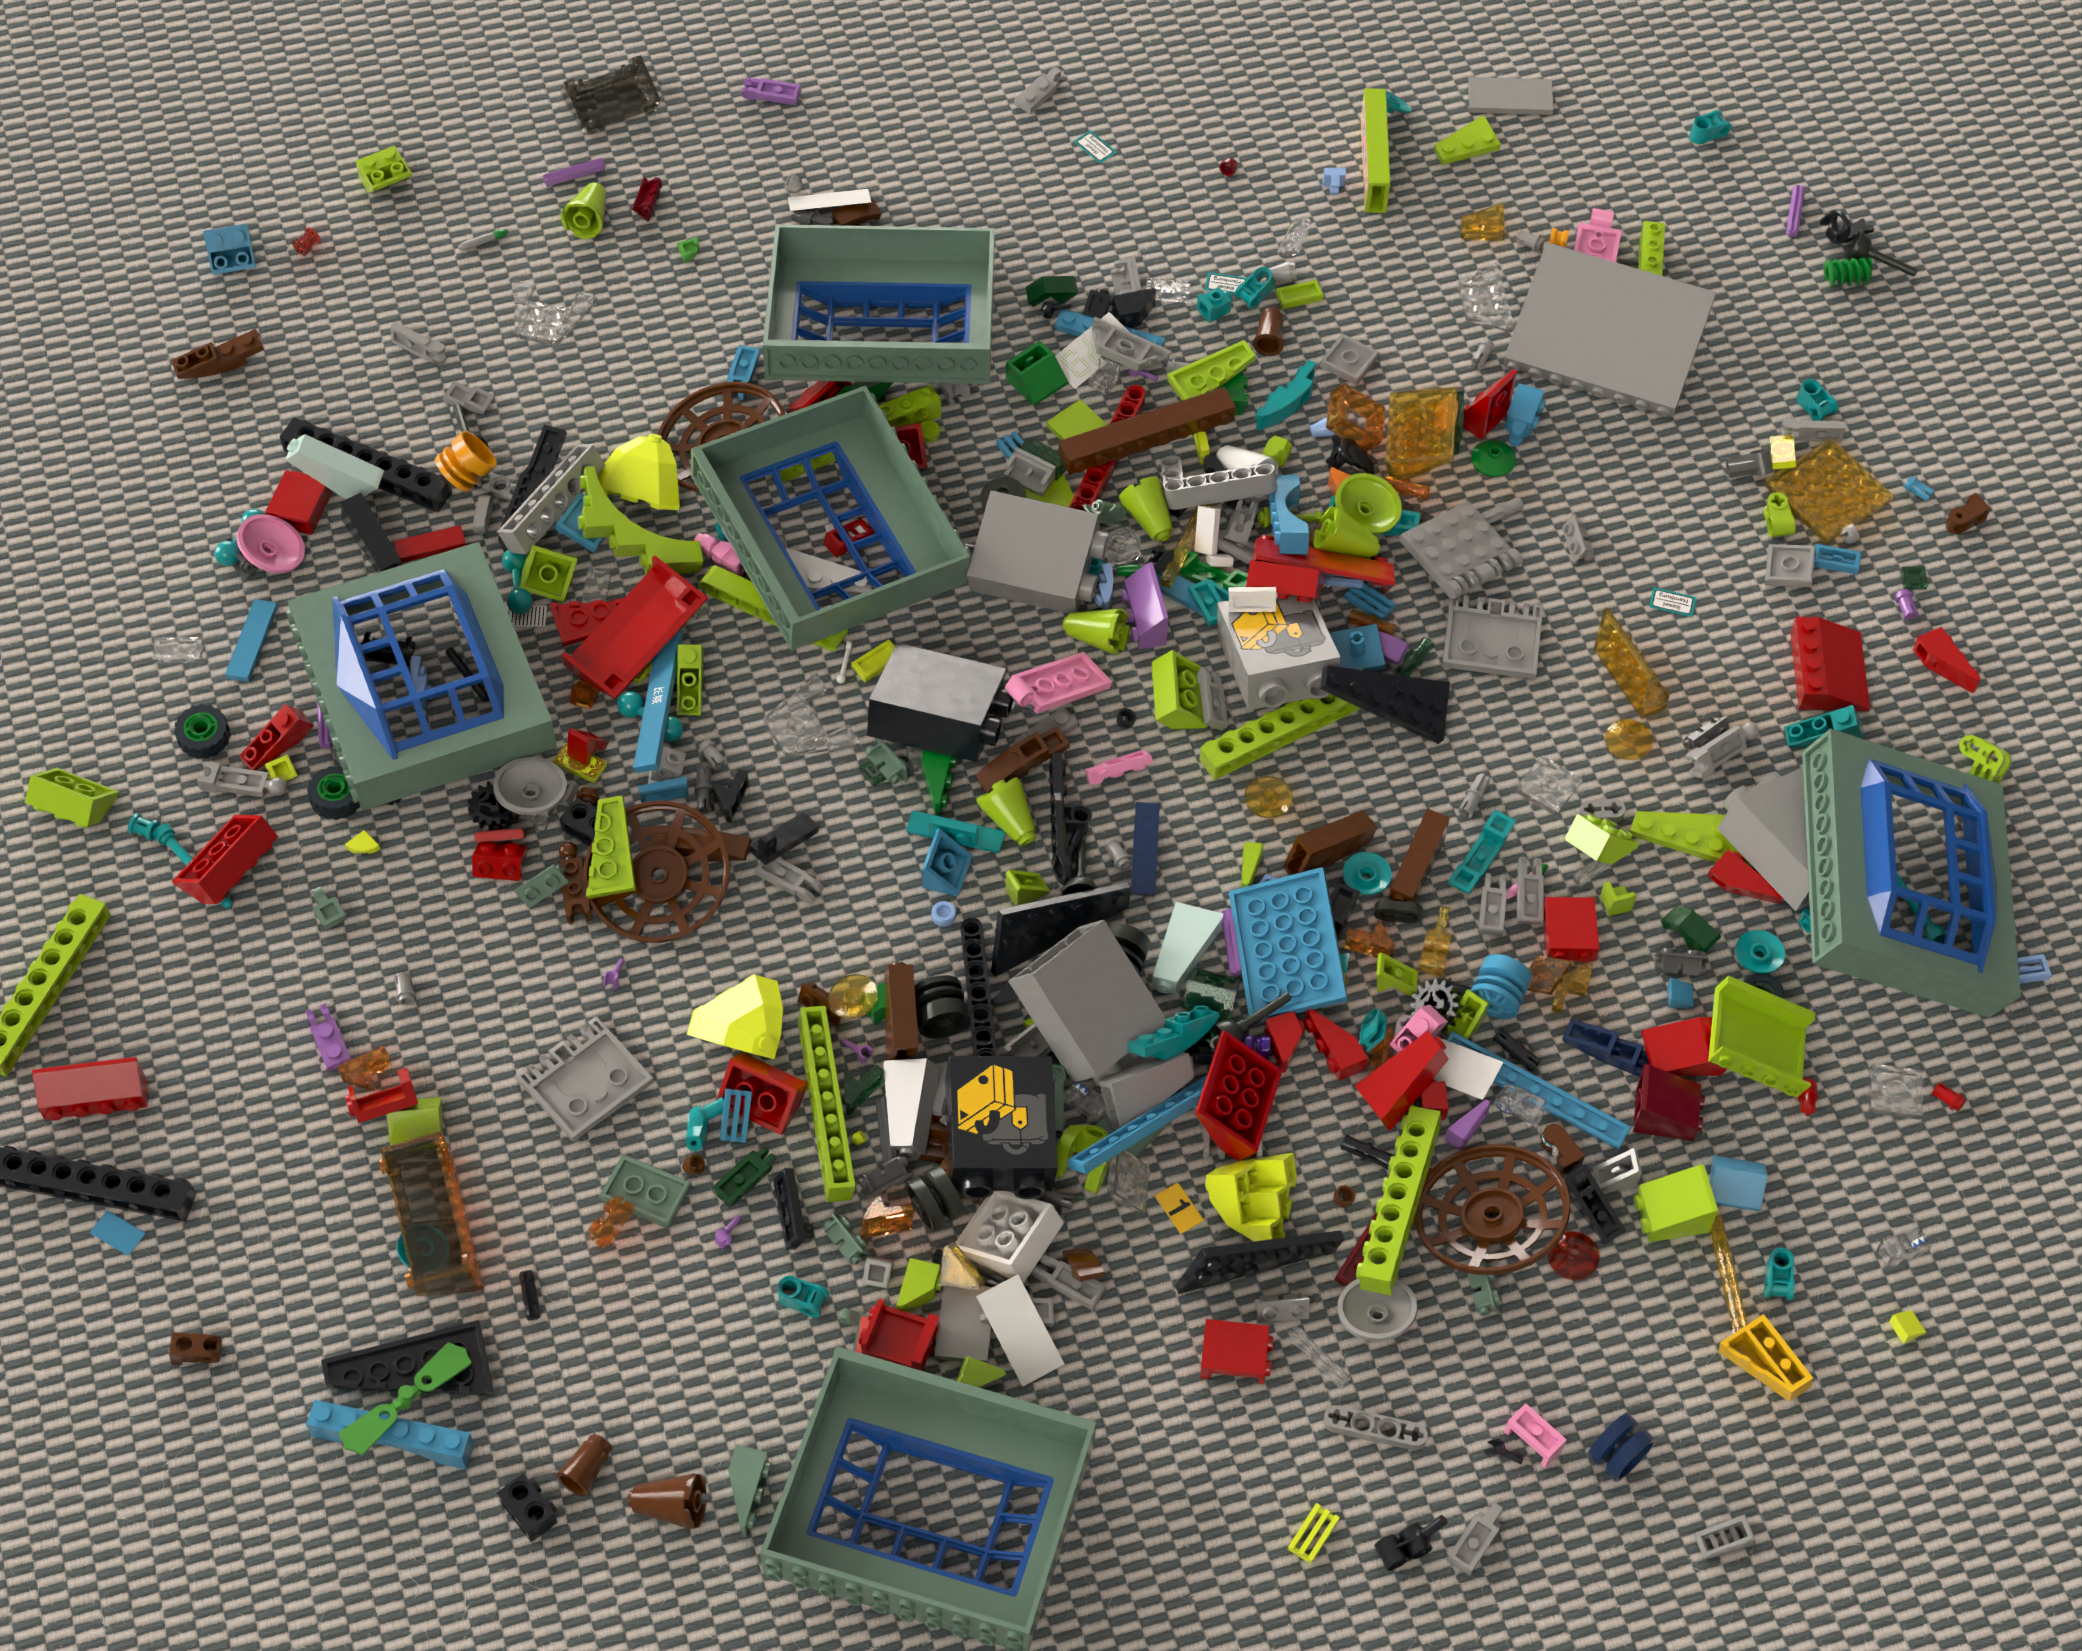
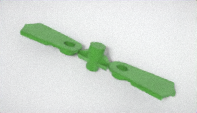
(370, 1427)

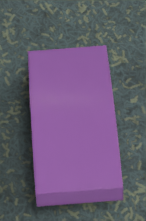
(1392, 648)

